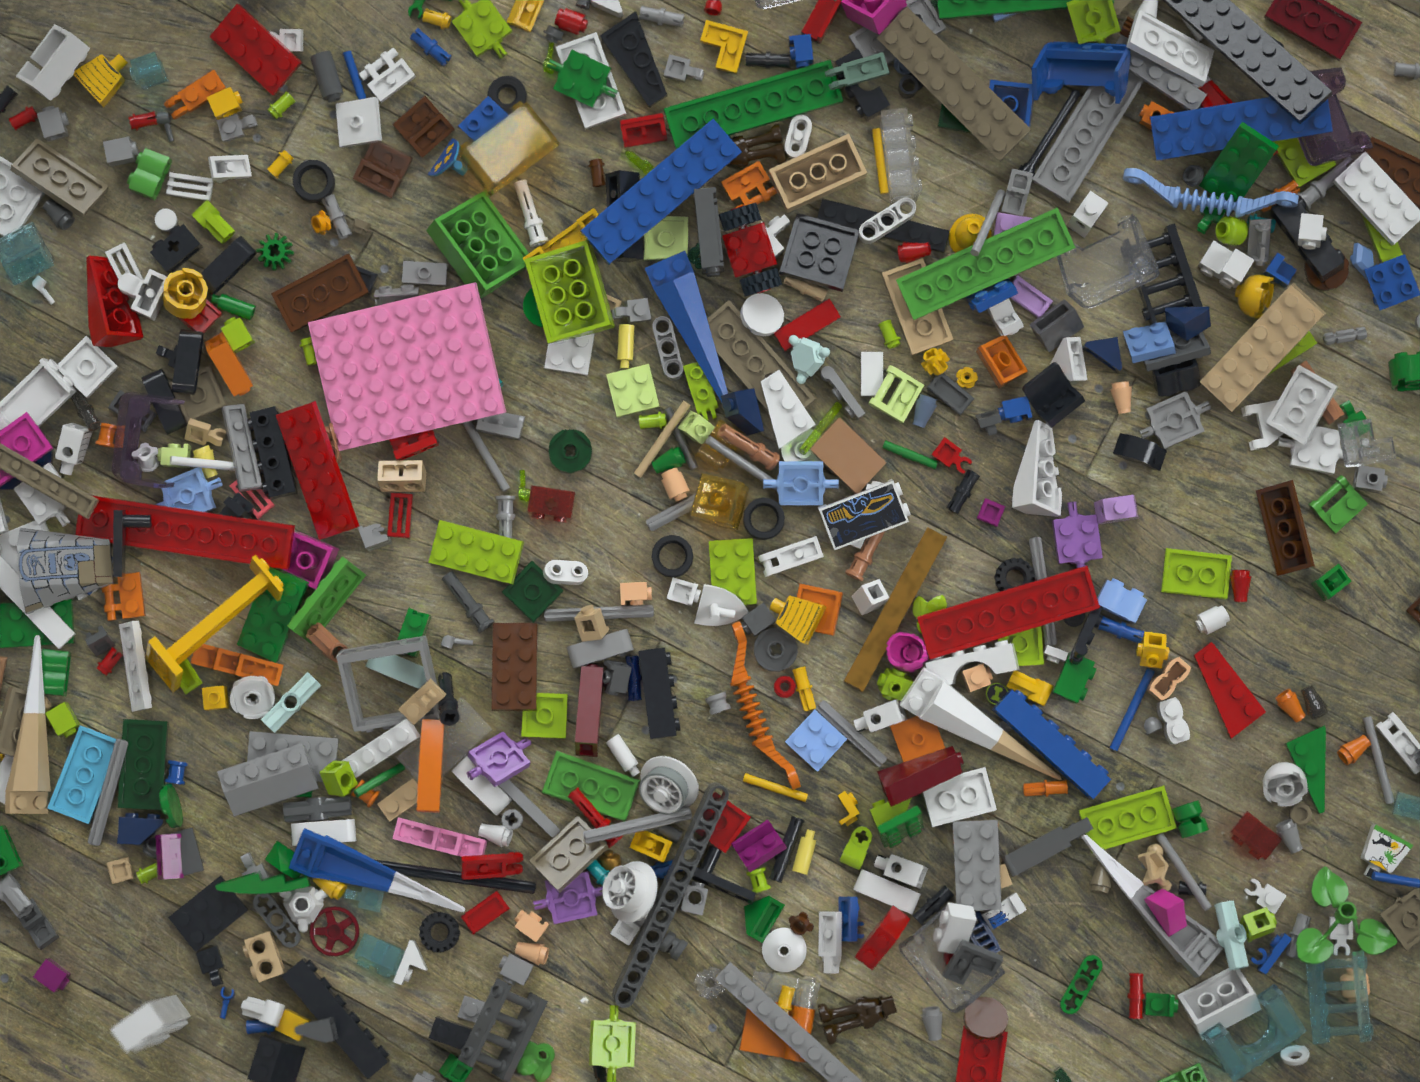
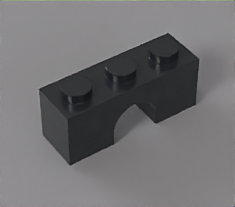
(868, 102)

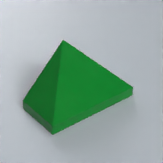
(280, 858)
(761, 917)

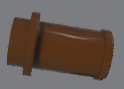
(597, 172)

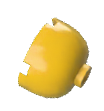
(1254, 295)

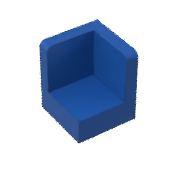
(1280, 271)

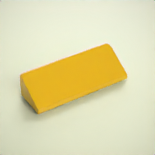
(524, 14)

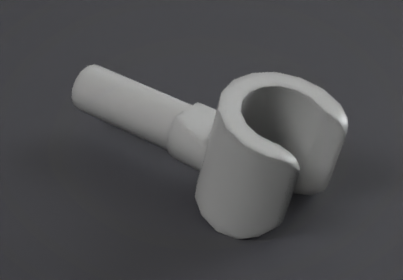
(448, 641)

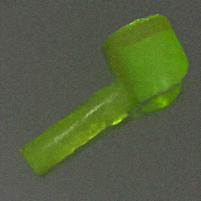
(548, 57)
(523, 493)

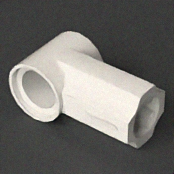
(265, 1011)

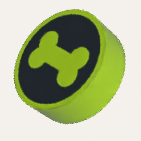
(995, 693)

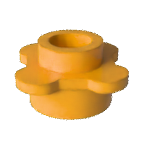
(321, 223)

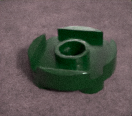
(571, 463)

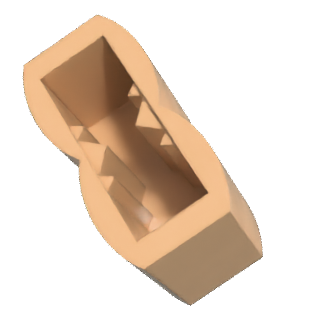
(1164, 684)

